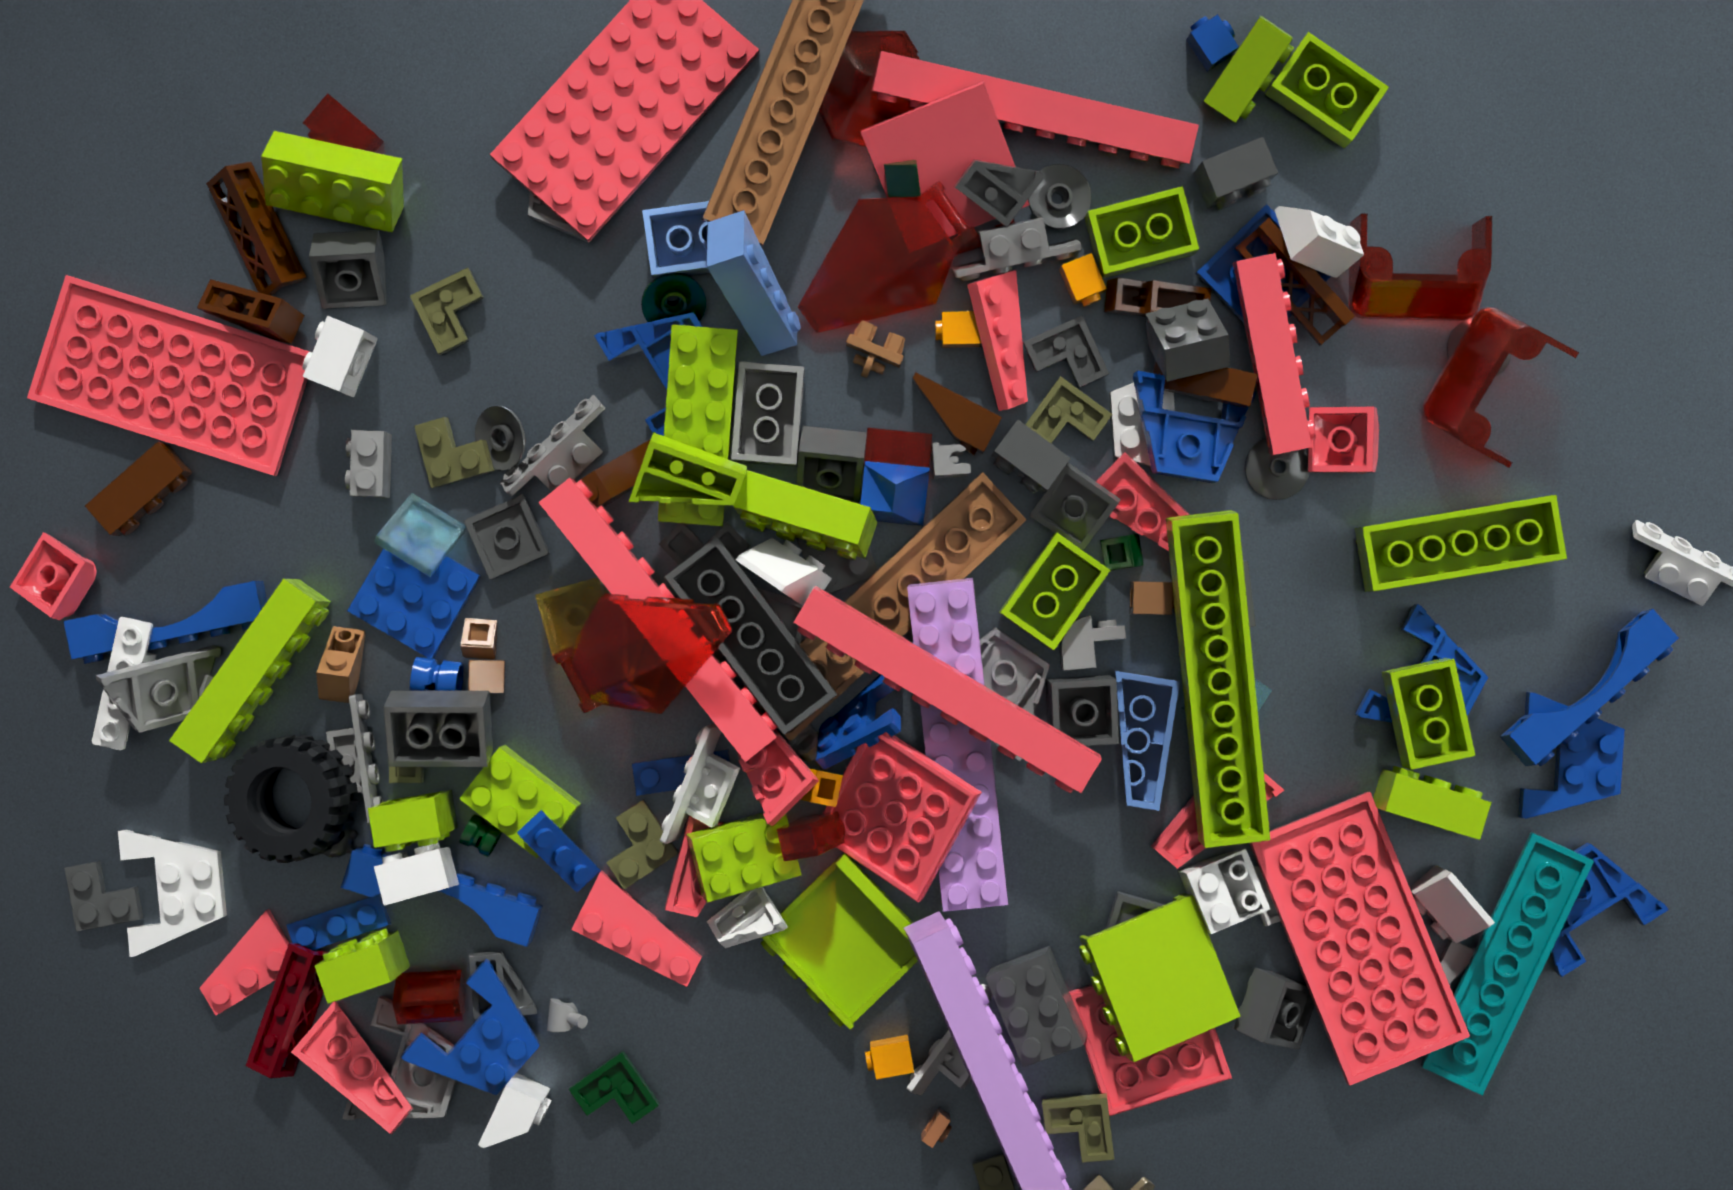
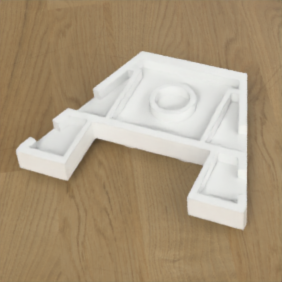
(1127, 423)
(187, 887)

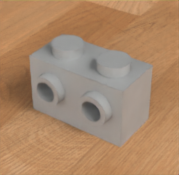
(369, 464)

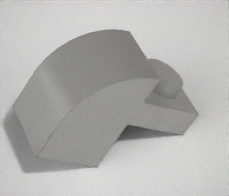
(1077, 645)

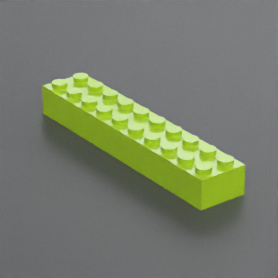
(1218, 678)

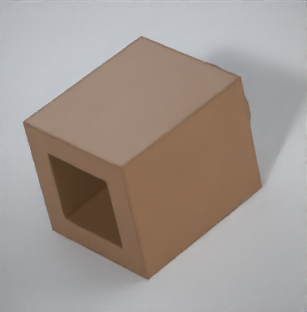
(1151, 598)

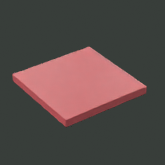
(944, 143)
(901, 813)
(1154, 1078)

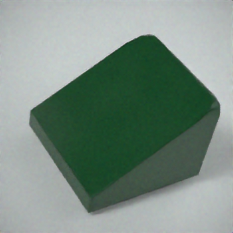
(902, 179)
(1122, 552)

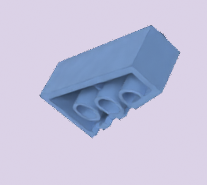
(750, 284)
(1146, 728)

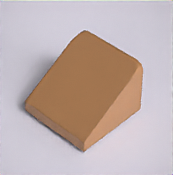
(479, 638)
(486, 675)

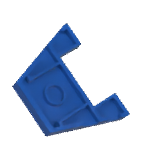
(655, 342)
(1185, 442)
(1441, 646)
(856, 725)
(1584, 767)
(1602, 888)
(490, 1048)

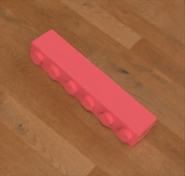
(1273, 355)

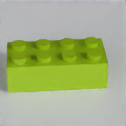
(333, 181)
(805, 515)

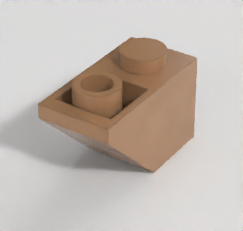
(340, 664)

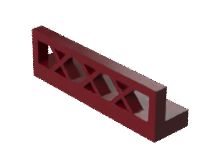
(286, 1011)

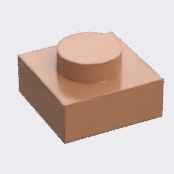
(937, 1128)

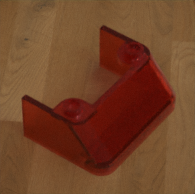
(1382, 294)
(1472, 370)

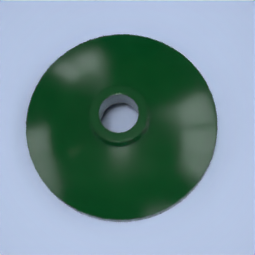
(689, 292)

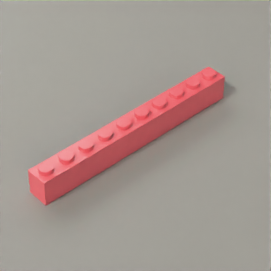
(1042, 110)
(624, 574)
(947, 689)

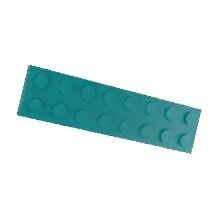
(1510, 959)

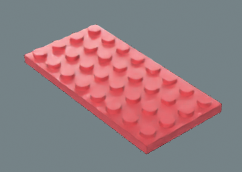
(623, 108)
(170, 375)
(1359, 938)

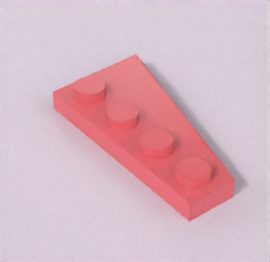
(999, 326)
(1143, 501)
(629, 929)

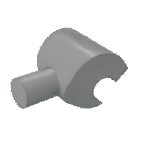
(806, 744)
(564, 1016)

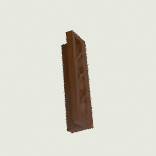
(259, 225)
(1307, 279)

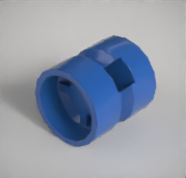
(431, 676)

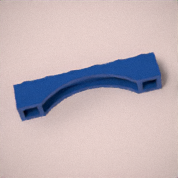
(232, 606)
(1636, 647)
(506, 915)

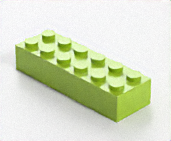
(699, 405)
(1460, 543)
(251, 671)

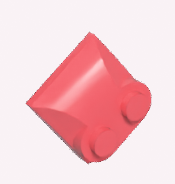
(1344, 440)
(54, 578)

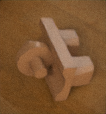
(862, 342)

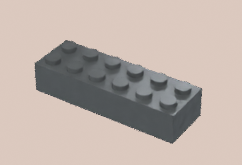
(760, 643)

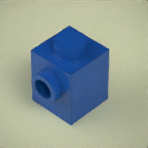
(1212, 41)

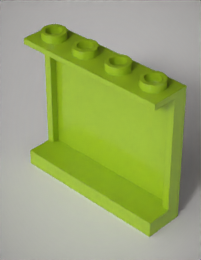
(844, 941)
(1159, 978)

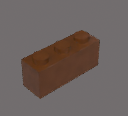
(139, 490)

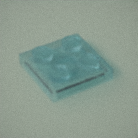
(420, 534)

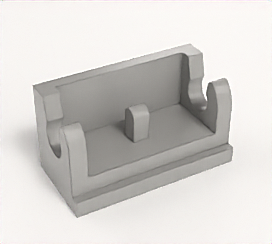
(943, 463)

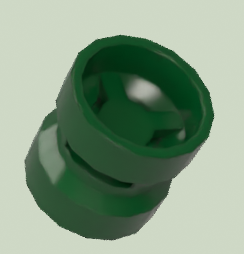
(480, 835)

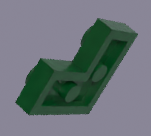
(619, 1081)

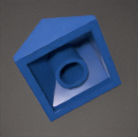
(895, 492)

